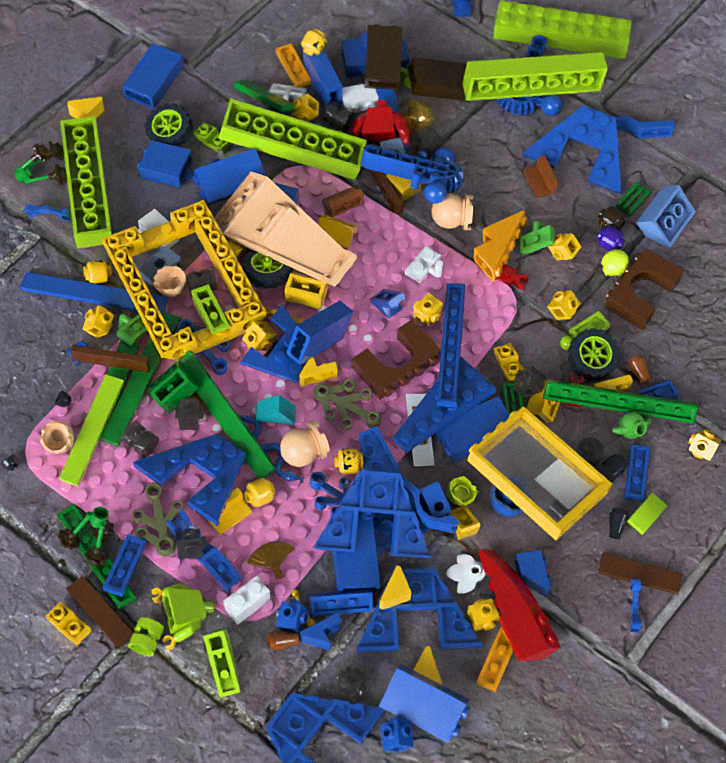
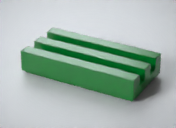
(636, 186)
(505, 397)

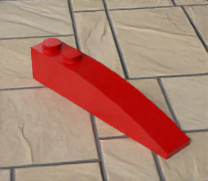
(521, 614)

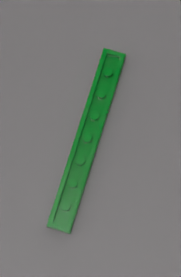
(135, 389)
(620, 401)
(227, 417)

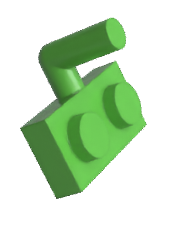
(540, 237)
(131, 329)

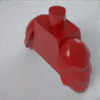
(381, 124)

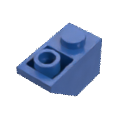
(531, 569)

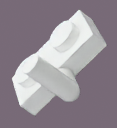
(288, 92)
(424, 264)

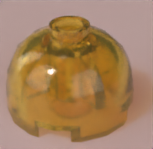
(418, 115)

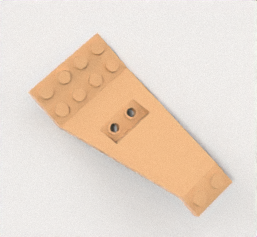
(275, 226)

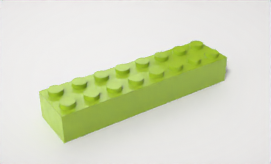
(563, 29)
(534, 76)
(292, 139)
(86, 181)

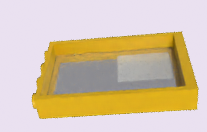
(539, 472)

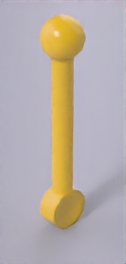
(295, 593)

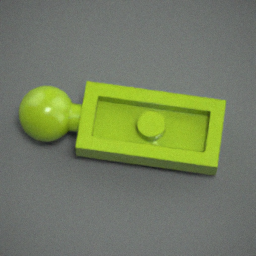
(596, 321)

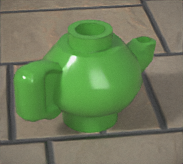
(632, 425)

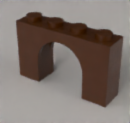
(646, 267)
(386, 380)

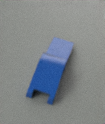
(645, 129)
(445, 524)
(212, 558)

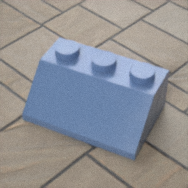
(666, 216)

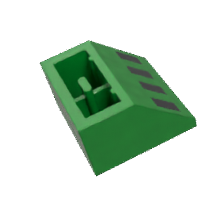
(172, 386)

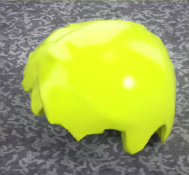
(615, 262)
(461, 491)

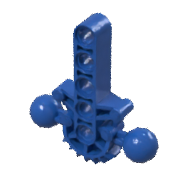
(550, 105)
(440, 175)

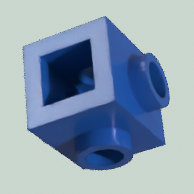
(292, 616)
(396, 735)

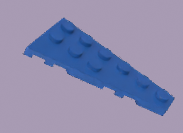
(430, 418)
(378, 458)

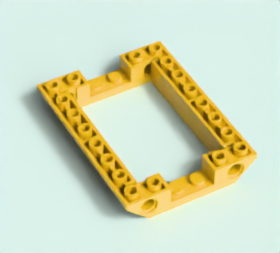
(183, 222)

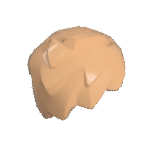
(170, 281)
(57, 437)

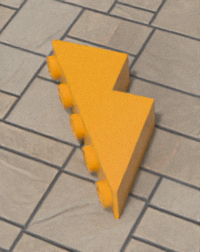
(498, 243)

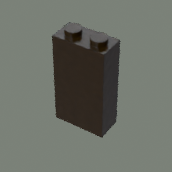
(383, 57)
(437, 78)

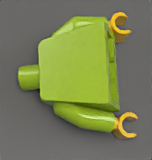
(183, 610)

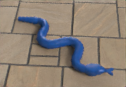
(288, 476)

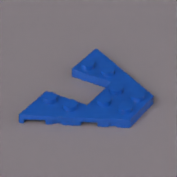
(591, 129)
(211, 455)
(378, 494)
(426, 594)
(304, 715)

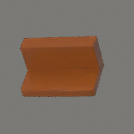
(541, 178)
(343, 201)

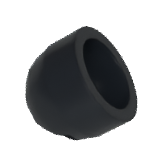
(63, 399)
(10, 463)

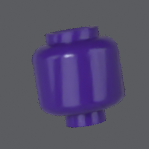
(610, 238)

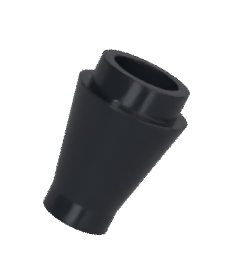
(617, 522)

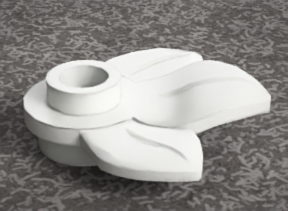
(464, 574)

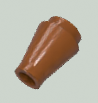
(639, 367)
(279, 640)

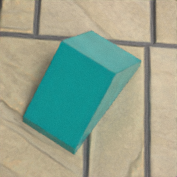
(276, 410)

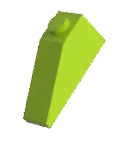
(209, 309)
(222, 661)

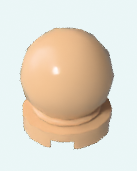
(453, 212)
(302, 445)

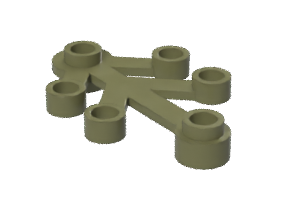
(344, 403)
(160, 522)

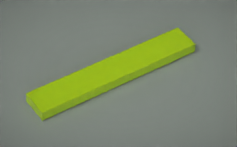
(91, 430)

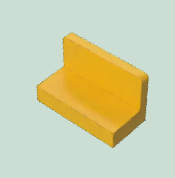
(338, 229)
(544, 408)
(235, 511)

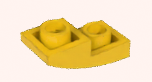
(508, 361)
(68, 623)

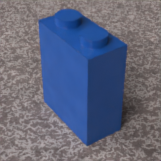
(165, 163)

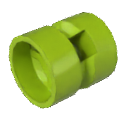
(145, 639)

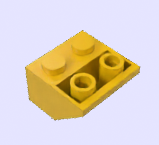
(305, 290)

